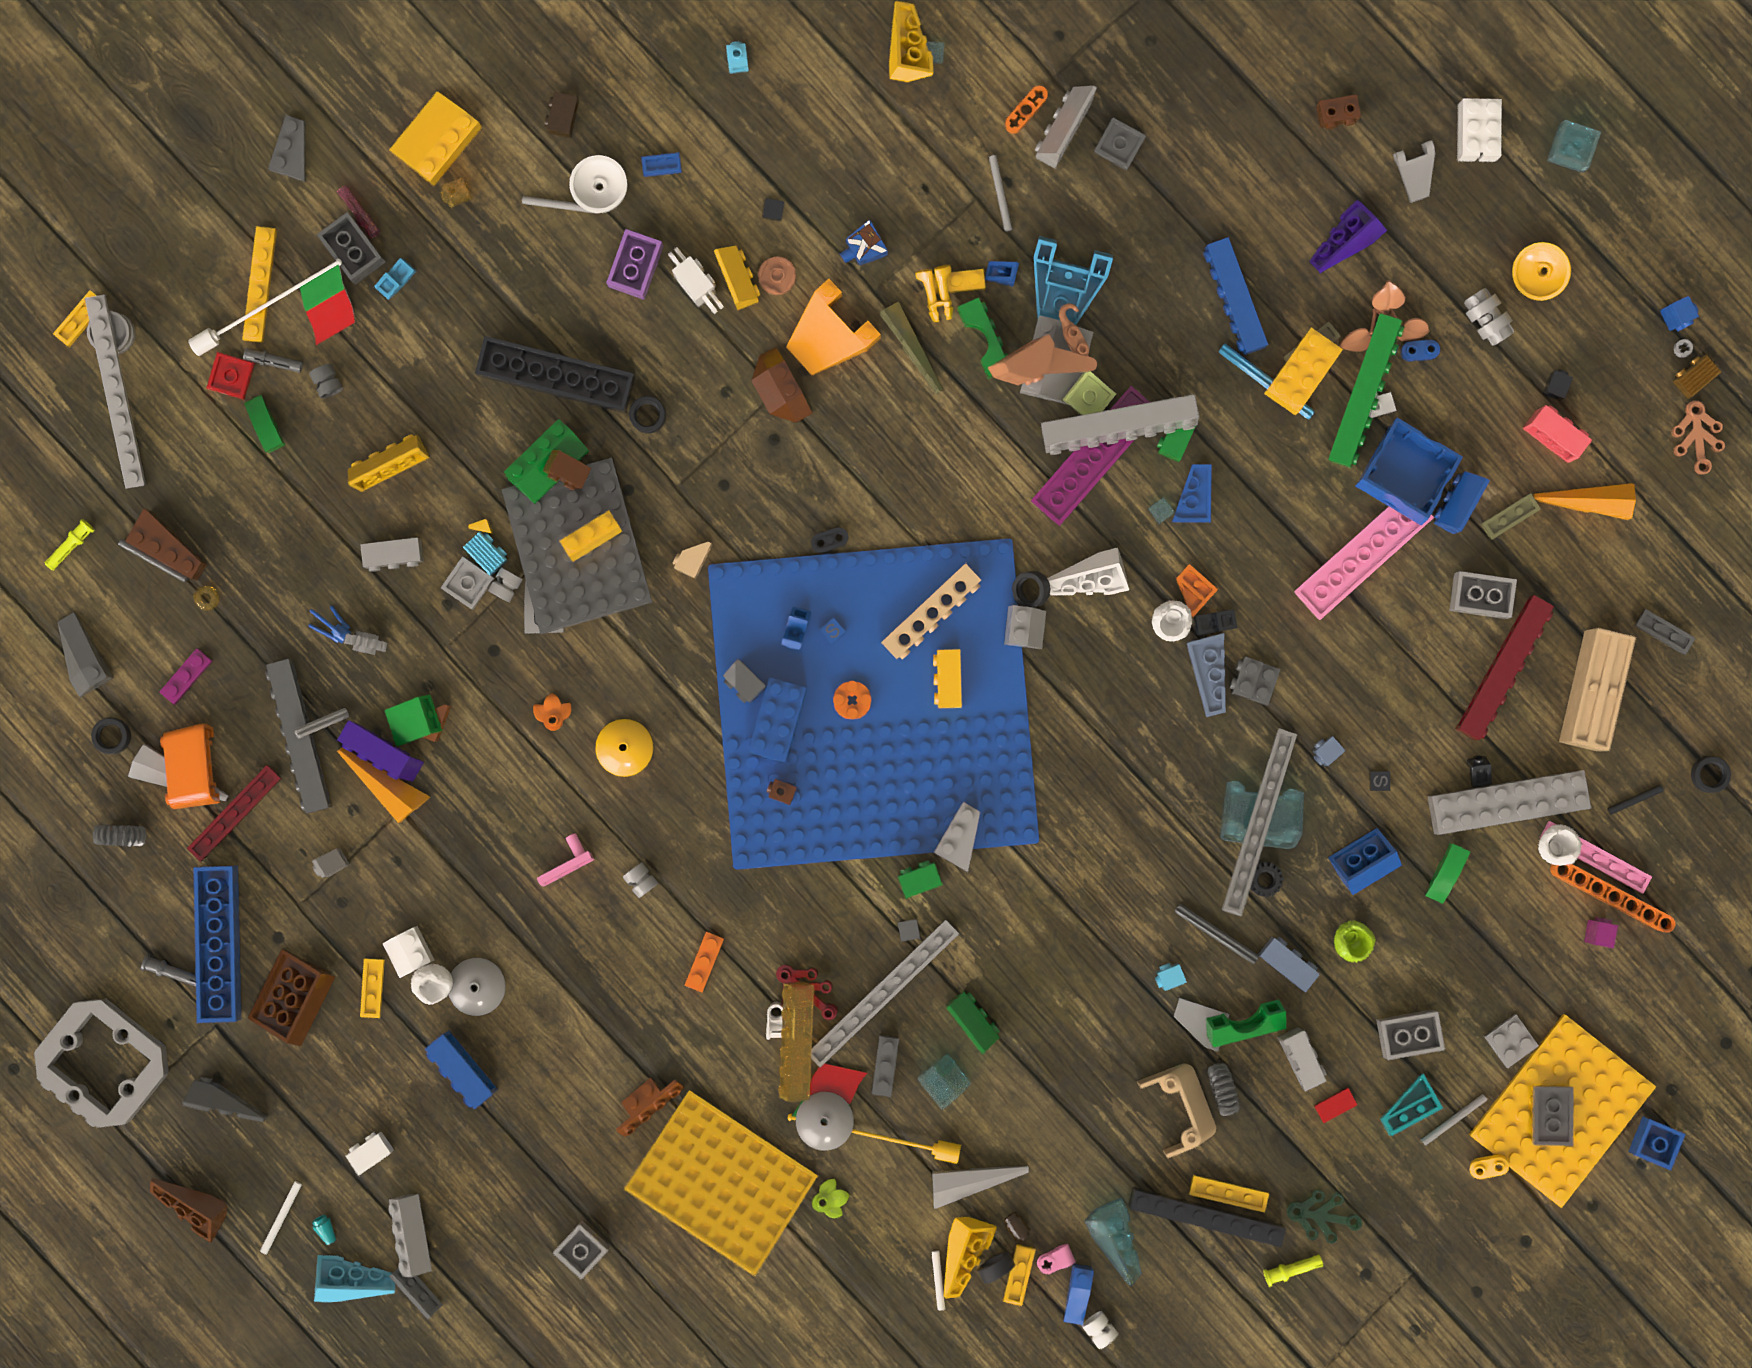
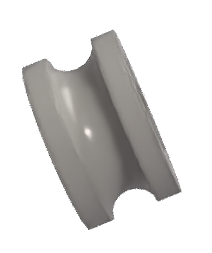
(1688, 345)

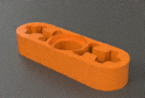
(1039, 102)

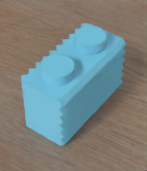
(485, 553)

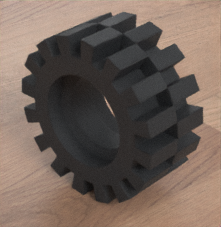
(1276, 882)

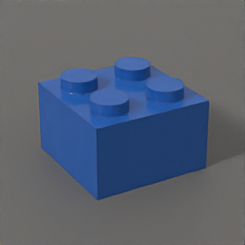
(1656, 1143)

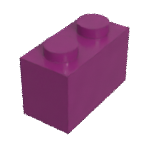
(1601, 932)

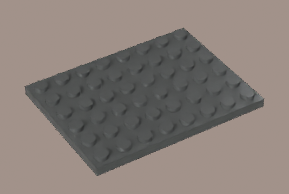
(596, 583)

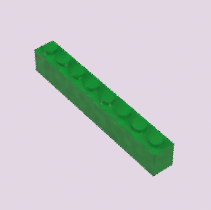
(1365, 391)

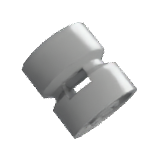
(505, 585)
(640, 880)

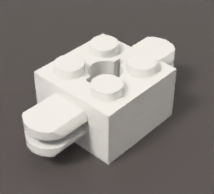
(694, 281)

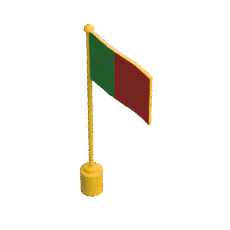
(845, 1083)

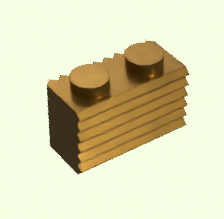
(1696, 376)

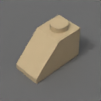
(692, 559)

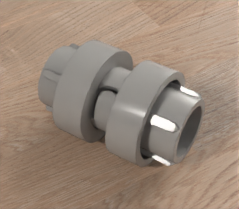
(1484, 303)

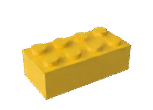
(1303, 371)

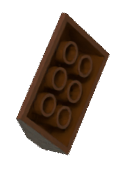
(291, 998)

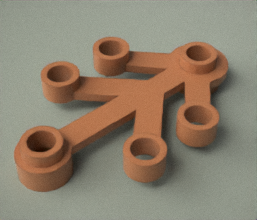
(1698, 433)

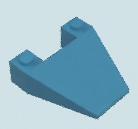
(1065, 282)

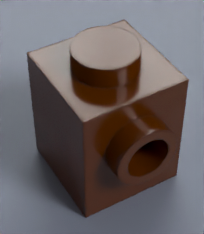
(781, 791)

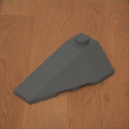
(82, 658)

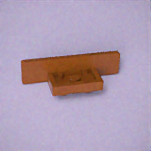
(645, 1103)

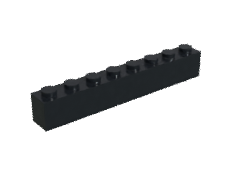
(1207, 1217)

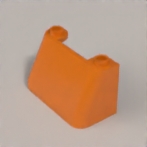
(189, 767)

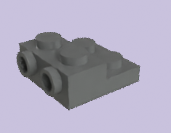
(1254, 680)

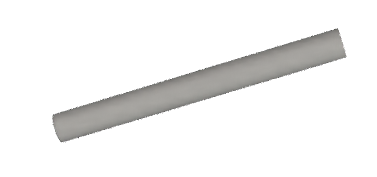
(1000, 193)
(552, 203)
(1454, 1119)

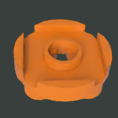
(841, 700)

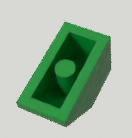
(1174, 444)

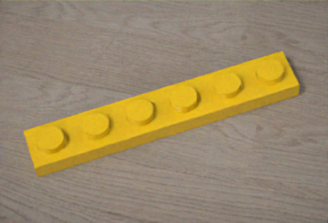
(259, 283)

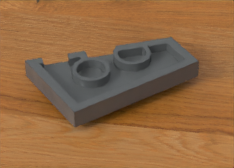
(290, 150)

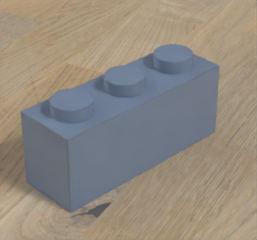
(1289, 963)

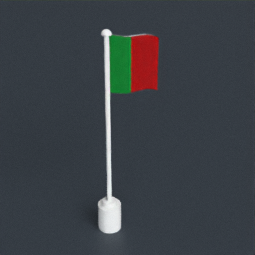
(323, 301)

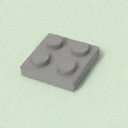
(467, 583)
(1511, 1041)

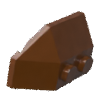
(779, 388)

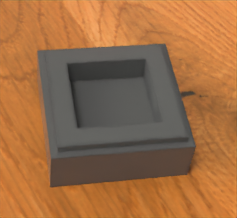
(908, 930)

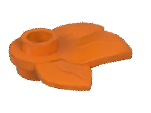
(552, 709)

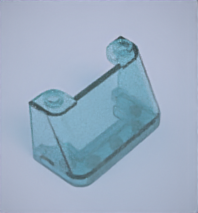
(1285, 823)

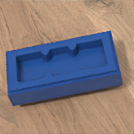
(661, 164)

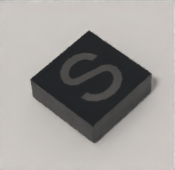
(1380, 781)

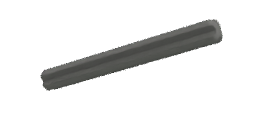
(1216, 934)

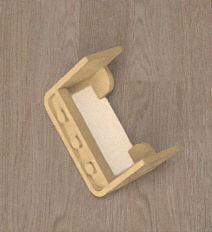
(1185, 1080)

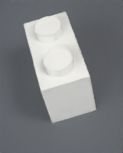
(369, 1153)

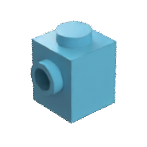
(737, 57)
(1170, 976)

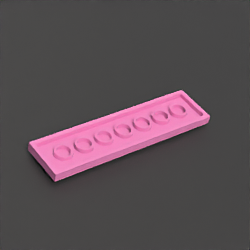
(1357, 561)

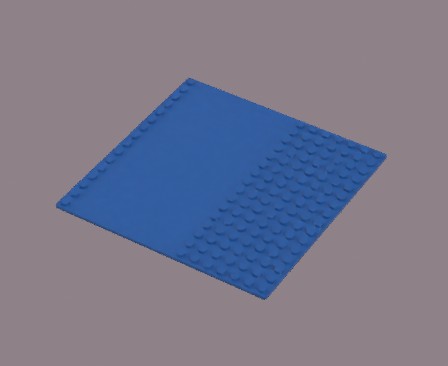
(905, 765)

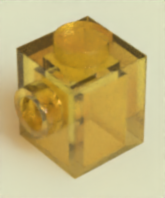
(455, 192)

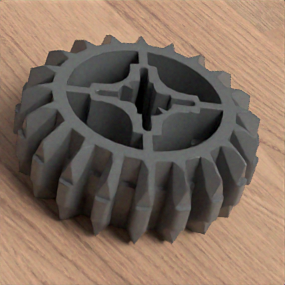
(119, 835)
(1223, 1089)

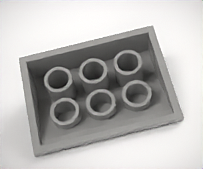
(1065, 124)
(1054, 386)

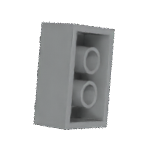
(1483, 595)
(1410, 1034)

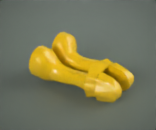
(941, 274)

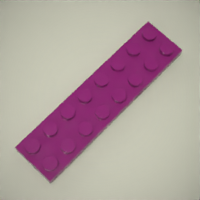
(1082, 470)

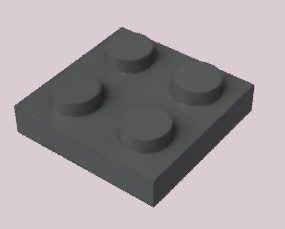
(1119, 143)

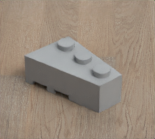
(959, 837)
(1302, 1058)

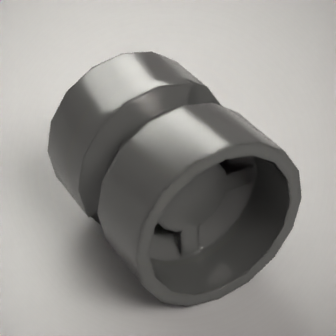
(325, 379)

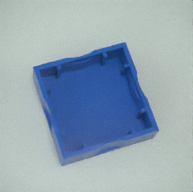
(1409, 471)

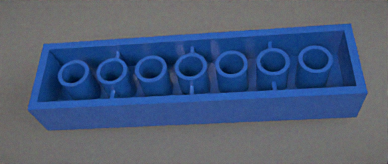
(217, 944)

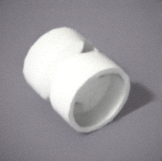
(1100, 1330)

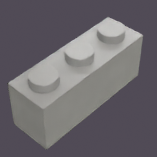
(392, 554)

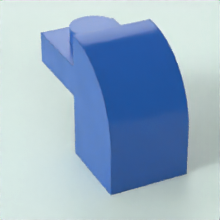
(796, 628)

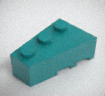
(1411, 1107)

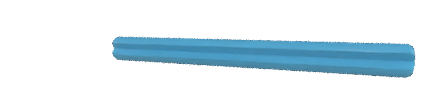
(1256, 373)

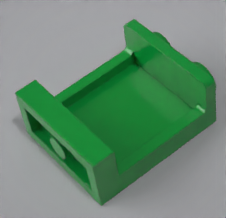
(413, 720)

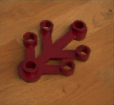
(792, 977)

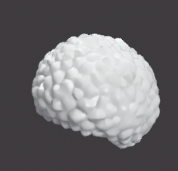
(1172, 620)
(1560, 845)
(431, 983)

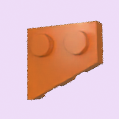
(1194, 589)

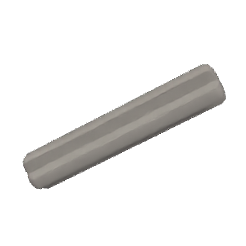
(321, 723)

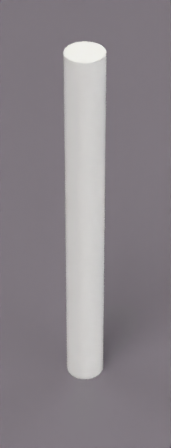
(280, 1218)

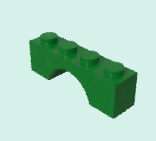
(974, 316)
(1267, 1019)

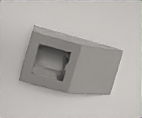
(330, 863)

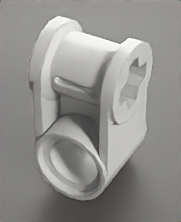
(774, 1023)

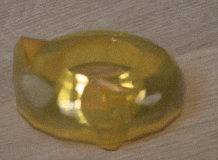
(214, 598)

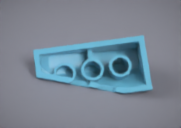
(345, 1280)

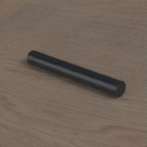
(1635, 799)

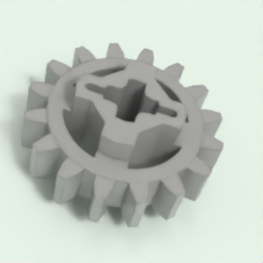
(365, 642)

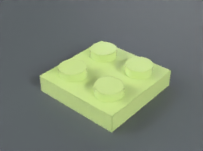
(1089, 395)

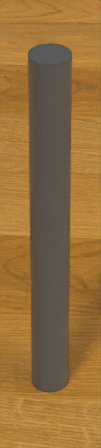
(153, 561)

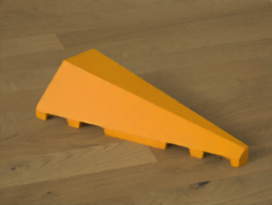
(1605, 500)
(394, 794)

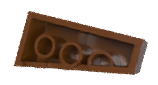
(161, 543)

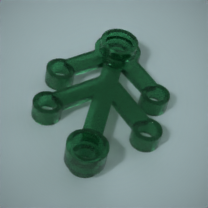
(1320, 1216)

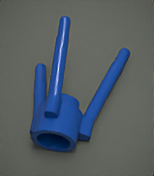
(338, 631)

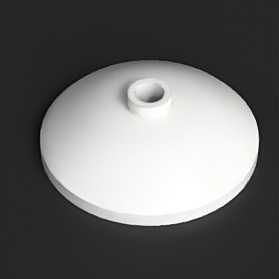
(591, 173)

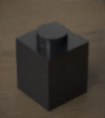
(1557, 385)

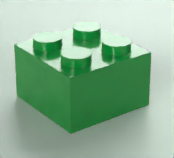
(919, 879)

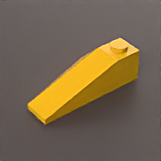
(965, 1246)

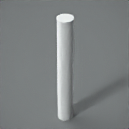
(938, 1280)

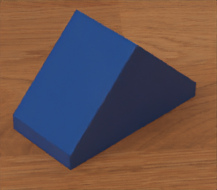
(1002, 272)

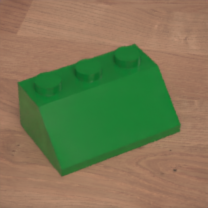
(973, 1021)

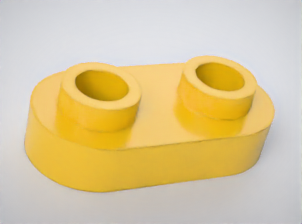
(1488, 1165)

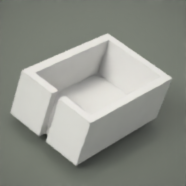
(1479, 129)

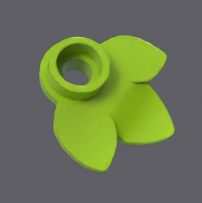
(833, 1199)

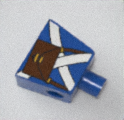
(864, 245)

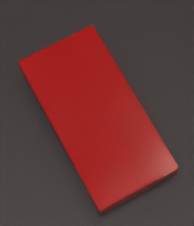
(1335, 1105)

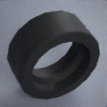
(647, 400)
(1017, 589)
(96, 731)
(1725, 778)
(996, 1267)

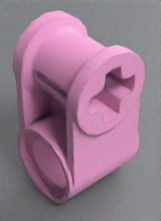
(1058, 1257)

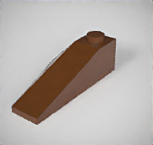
(198, 1208)

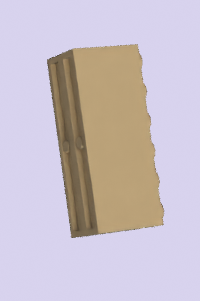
(1597, 689)

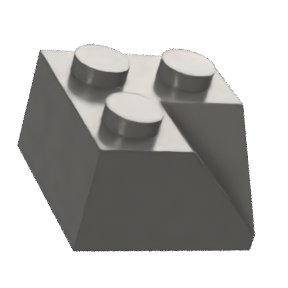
(744, 681)

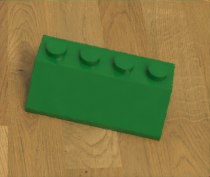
(527, 470)

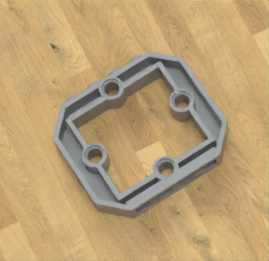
(56, 1081)

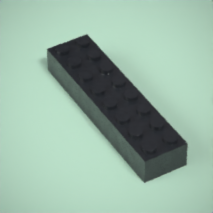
(555, 374)

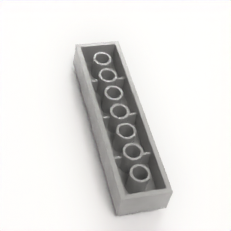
(1120, 424)
(1509, 802)

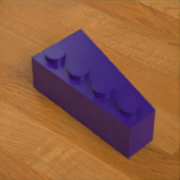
(379, 751)

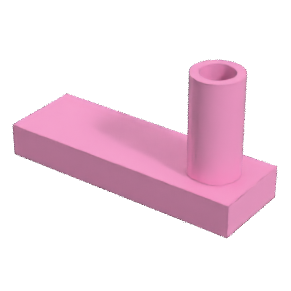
(581, 859)

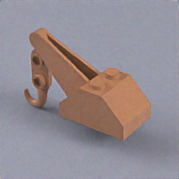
(1041, 357)

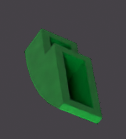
(264, 424)
(1447, 873)

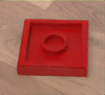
(230, 375)

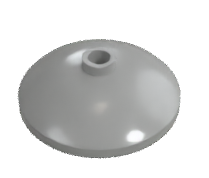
(488, 980)
(826, 1106)

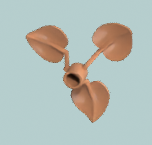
(1385, 301)

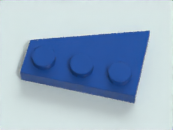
(1196, 496)

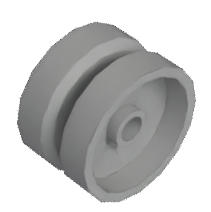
(123, 331)

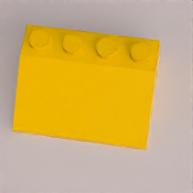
(436, 138)
(387, 463)

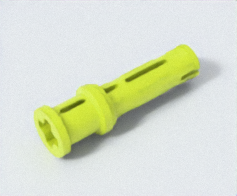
(74, 538)
(1283, 1272)

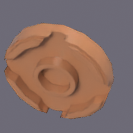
(777, 275)

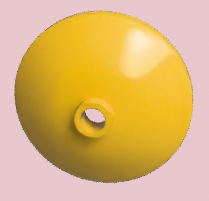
(1529, 275)
(638, 745)

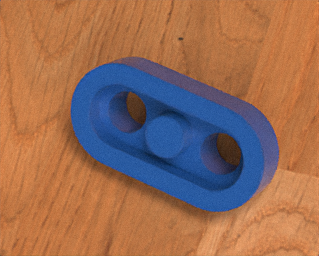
(1421, 350)

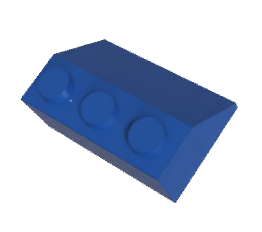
(1460, 502)
(1365, 861)

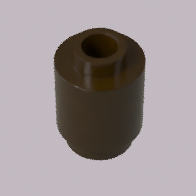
(1017, 1226)

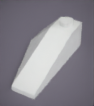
(1097, 573)

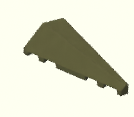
(900, 326)

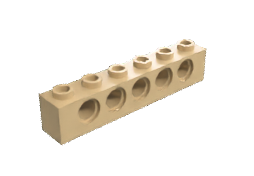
(963, 575)

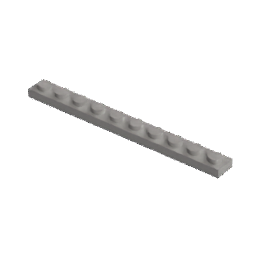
(115, 391)
(1259, 822)
(883, 993)

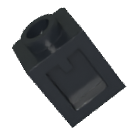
(1480, 771)

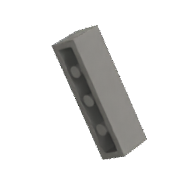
(409, 1235)

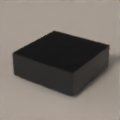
(773, 209)

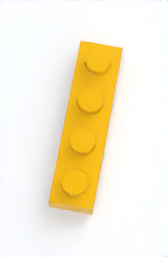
(1228, 1193)

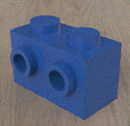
(1680, 314)

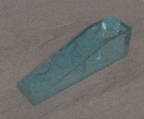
(1111, 1232)

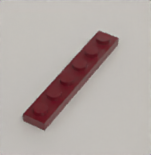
(234, 813)

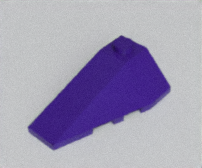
(1354, 232)

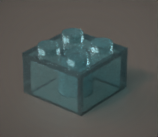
(1574, 146)

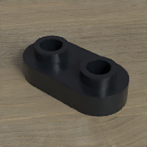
(829, 540)

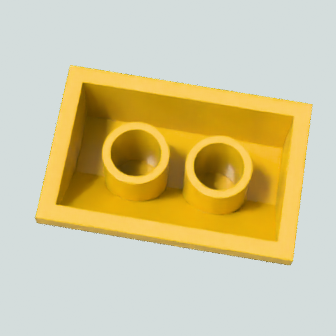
(737, 276)

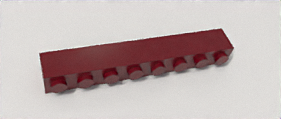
(1505, 667)

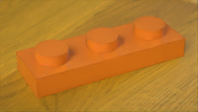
(704, 961)

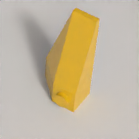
(908, 49)

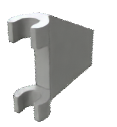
(1417, 172)
(1194, 1017)

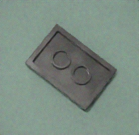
(1553, 1115)

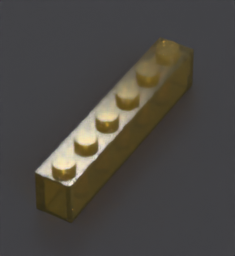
(796, 1041)

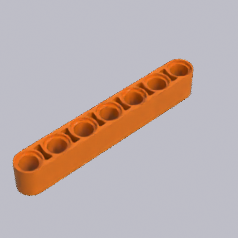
(1620, 900)

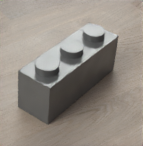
(885, 1065)

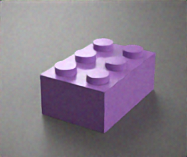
(635, 264)

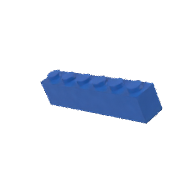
(1235, 296)

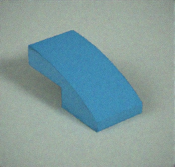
(395, 279)

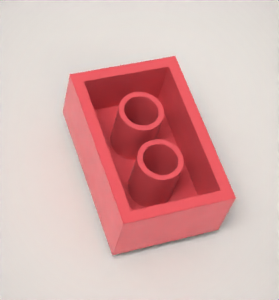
(1557, 433)

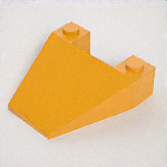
(823, 337)

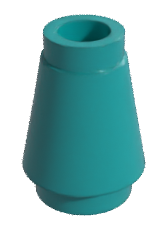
(323, 1227)

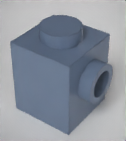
(1327, 751)

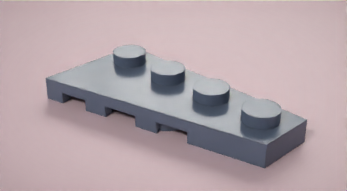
(1208, 665)

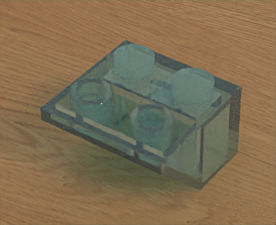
(944, 1081)

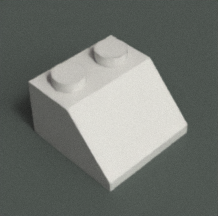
(408, 951)

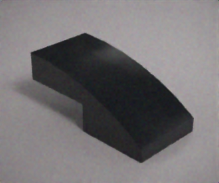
(1215, 622)

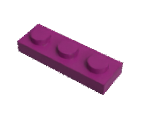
(186, 676)

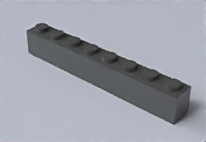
(302, 750)

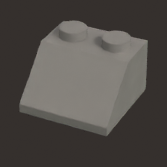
(1025, 627)

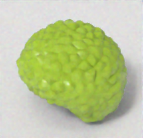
(1354, 941)

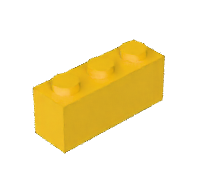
(590, 536)
(948, 679)

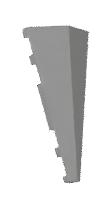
(150, 767)
(958, 1184)

